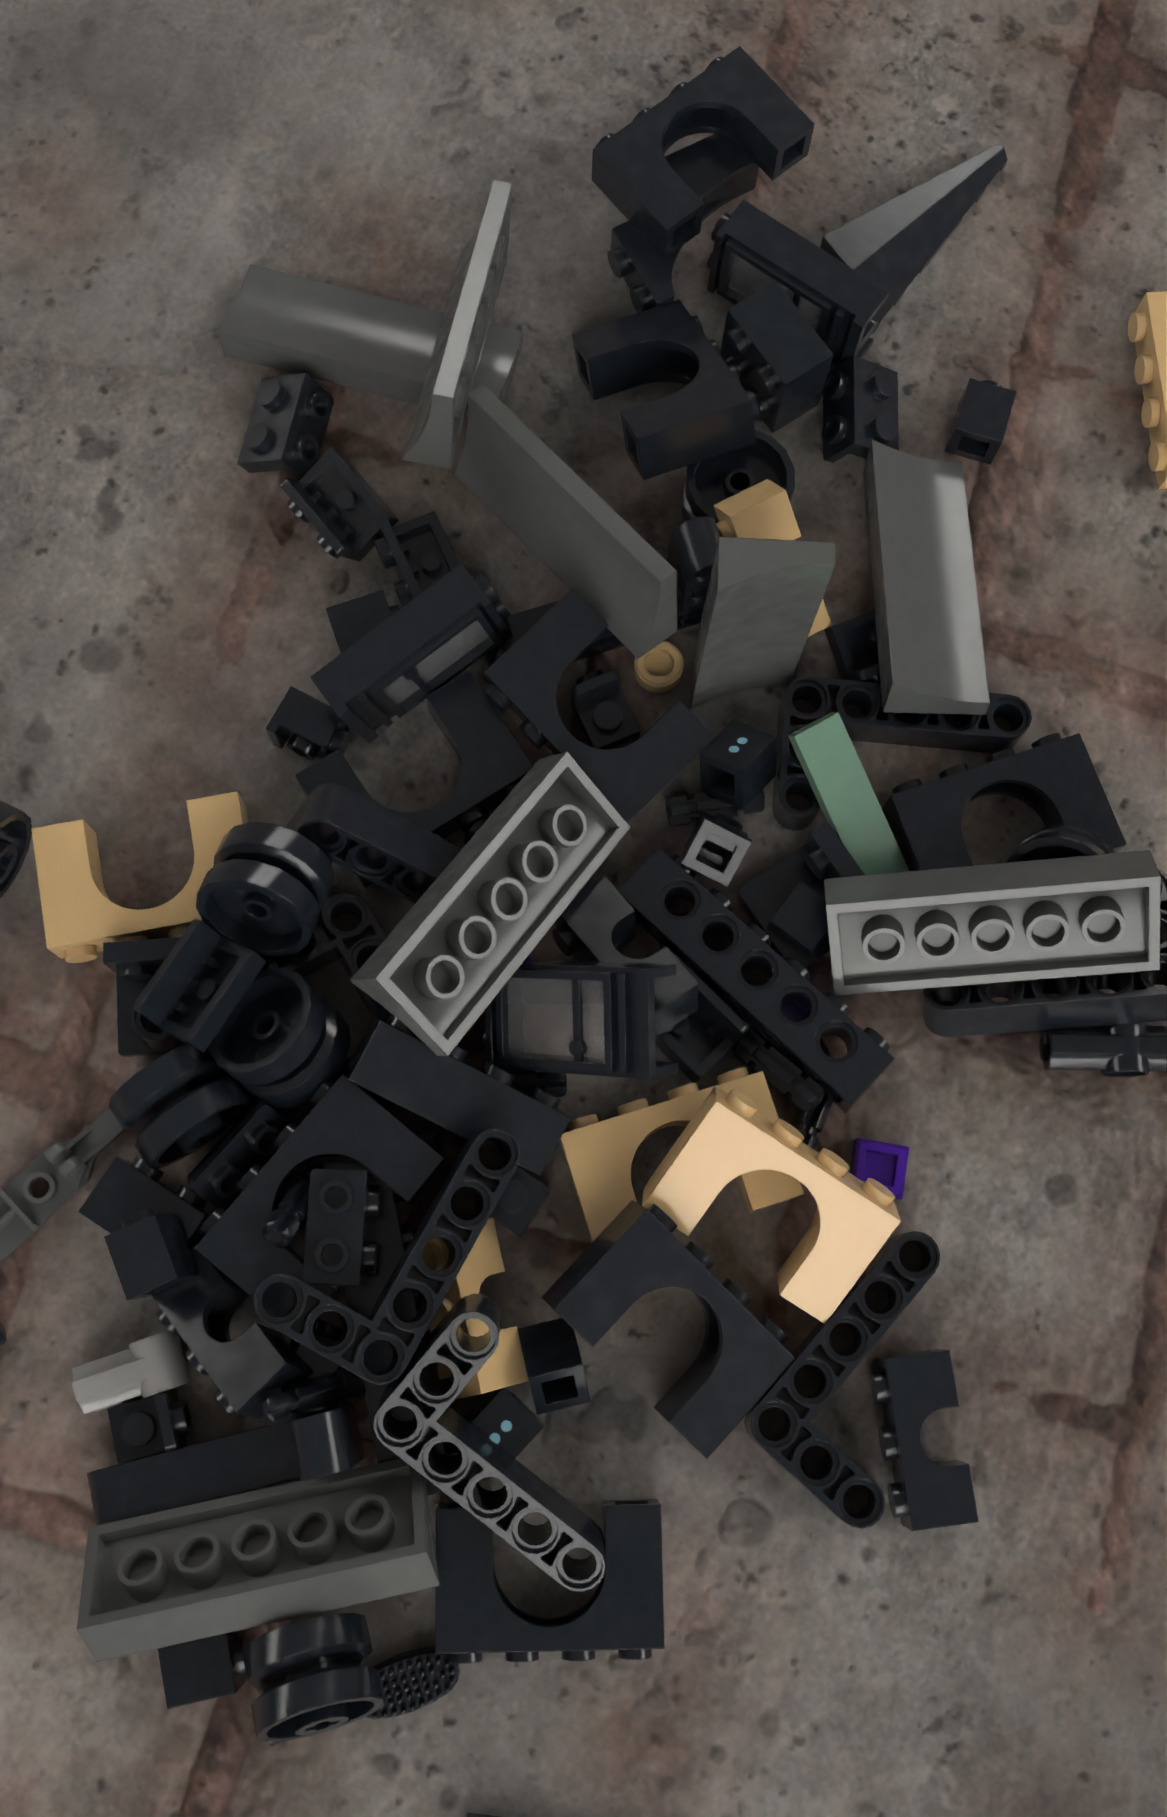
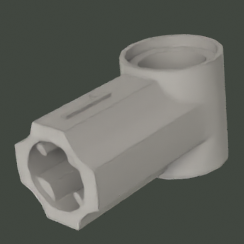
(143, 1369)

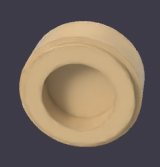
(659, 668)

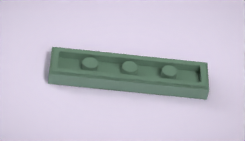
(846, 795)

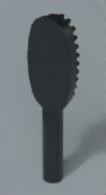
(412, 1682)

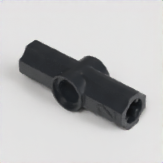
(1111, 1049)

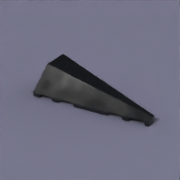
(908, 231)

